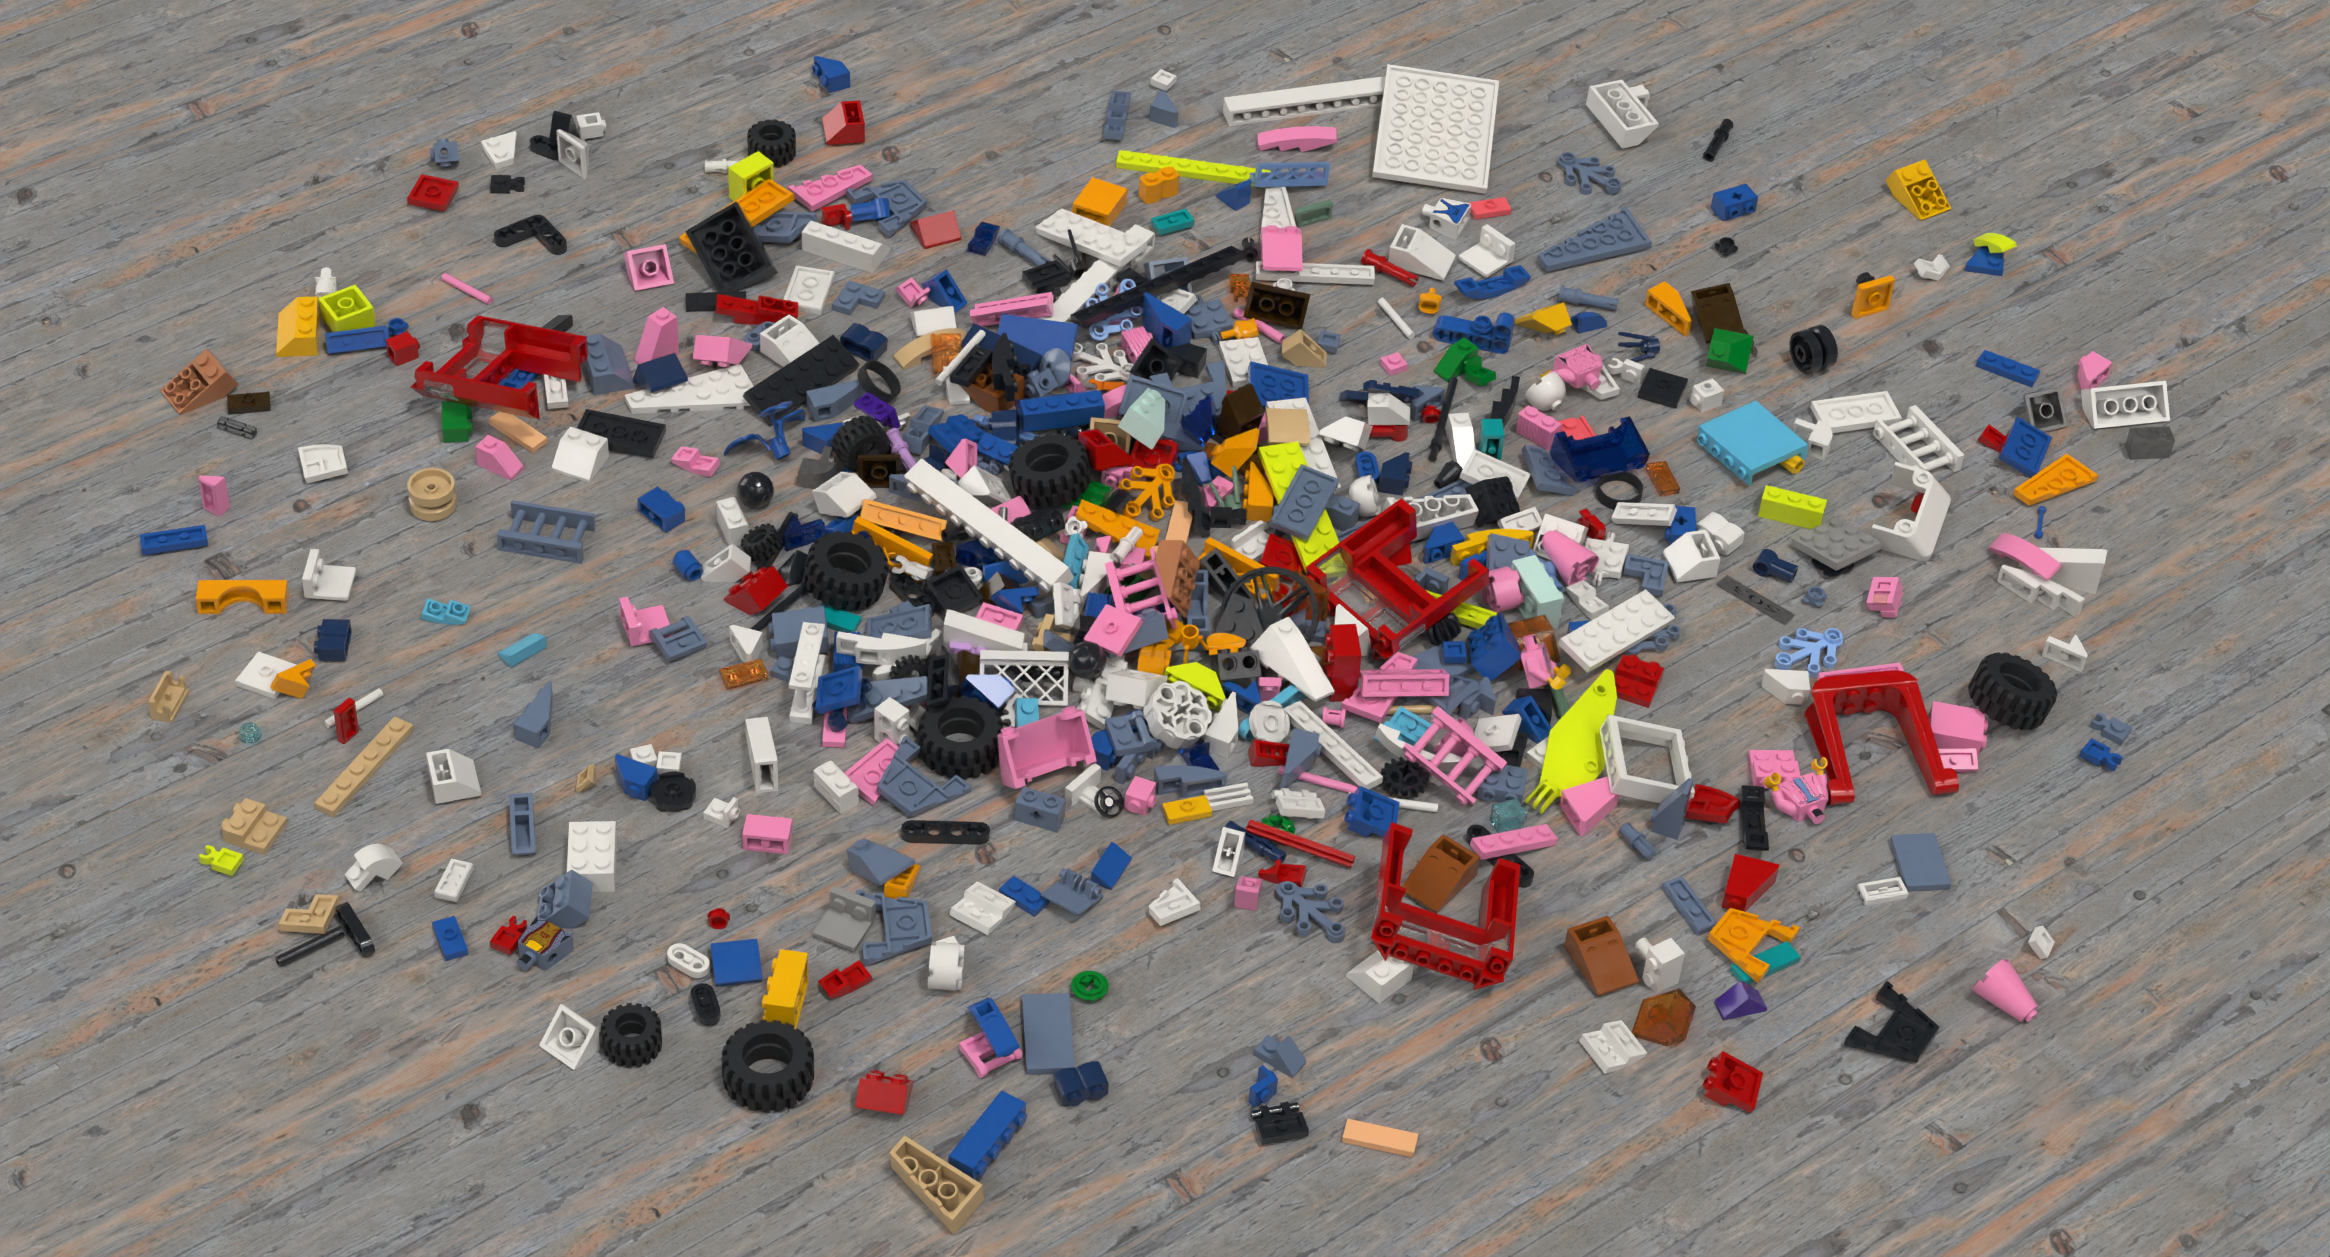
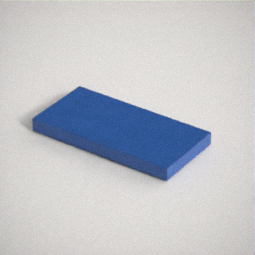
(1039, 334)

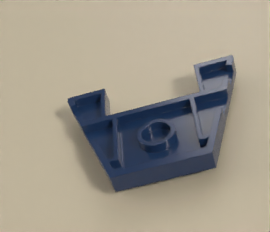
(1403, 393)

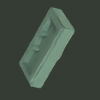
(1313, 213)

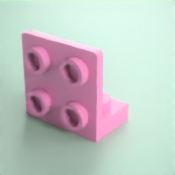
(639, 622)

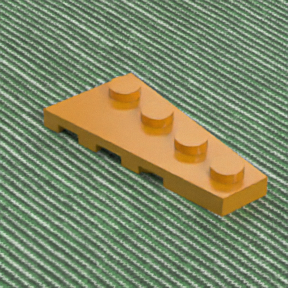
(2055, 479)

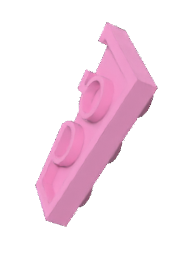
(870, 769)

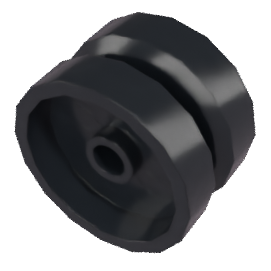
(1813, 349)

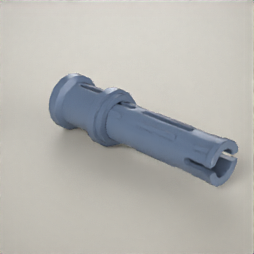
(1018, 246)
(1577, 296)

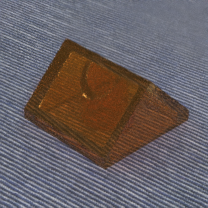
(1321, 594)

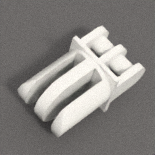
(325, 283)

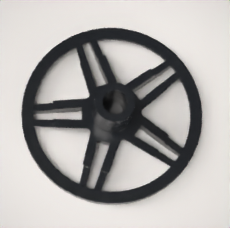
(1271, 611)

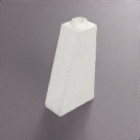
(2079, 567)
(981, 633)
(762, 754)

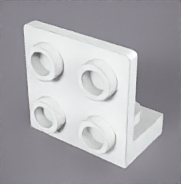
(1490, 253)
(326, 581)

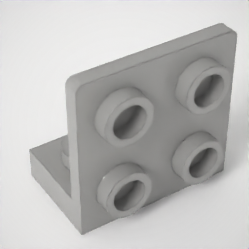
(846, 919)

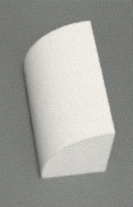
(932, 320)

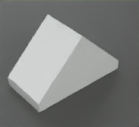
(746, 642)
(1229, 852)

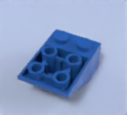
(1165, 323)
(1493, 647)

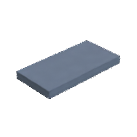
(1304, 502)
(1434, 659)
(1047, 1033)

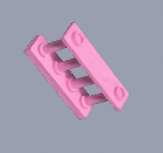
(1121, 592)
(1475, 748)

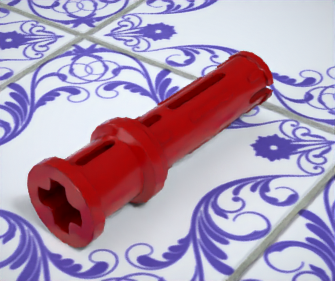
(1382, 265)

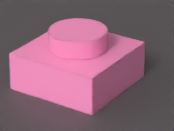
(1393, 364)

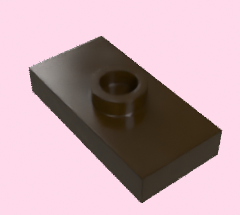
(248, 402)
(943, 556)

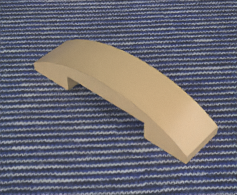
(911, 353)

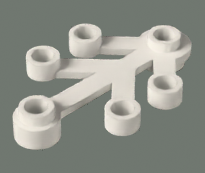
(1103, 364)

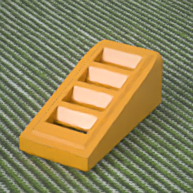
(902, 883)

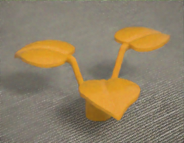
(1190, 638)

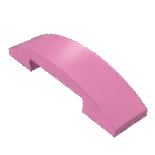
(2026, 554)

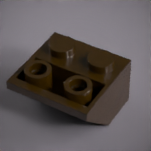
(1240, 412)

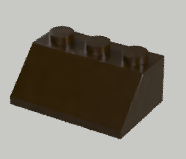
(1276, 305)

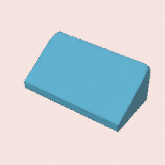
(523, 649)

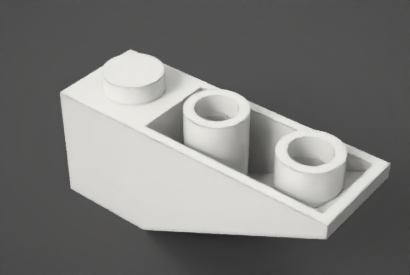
(1095, 576)
(1223, 729)

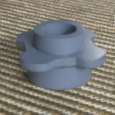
(1815, 596)

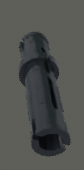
(1720, 135)

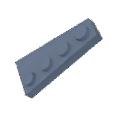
(904, 691)

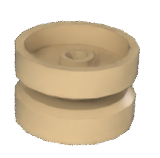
(432, 494)

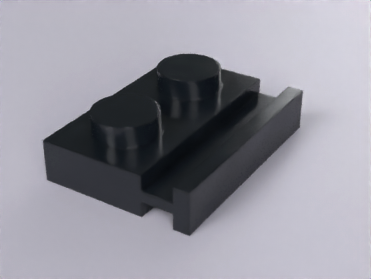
(1046, 276)

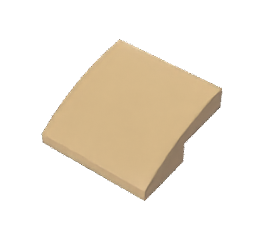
(1287, 426)

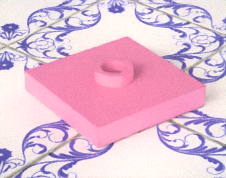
(1114, 630)

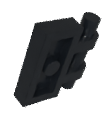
(1279, 1128)

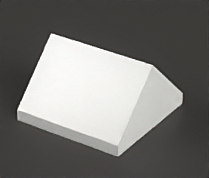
(571, 1038)

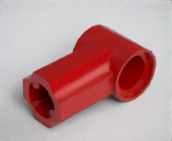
(1395, 432)

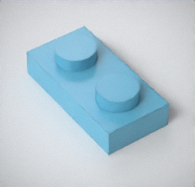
(1026, 711)

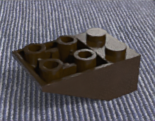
(1716, 309)

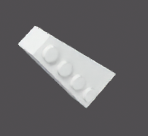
(1440, 511)

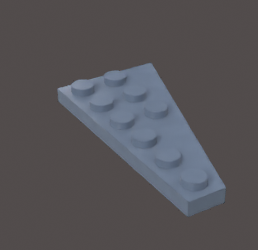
(1599, 241)

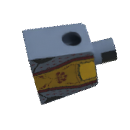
(543, 945)

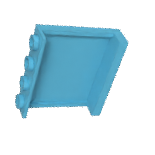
(1750, 440)

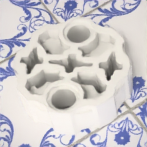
(1183, 728)

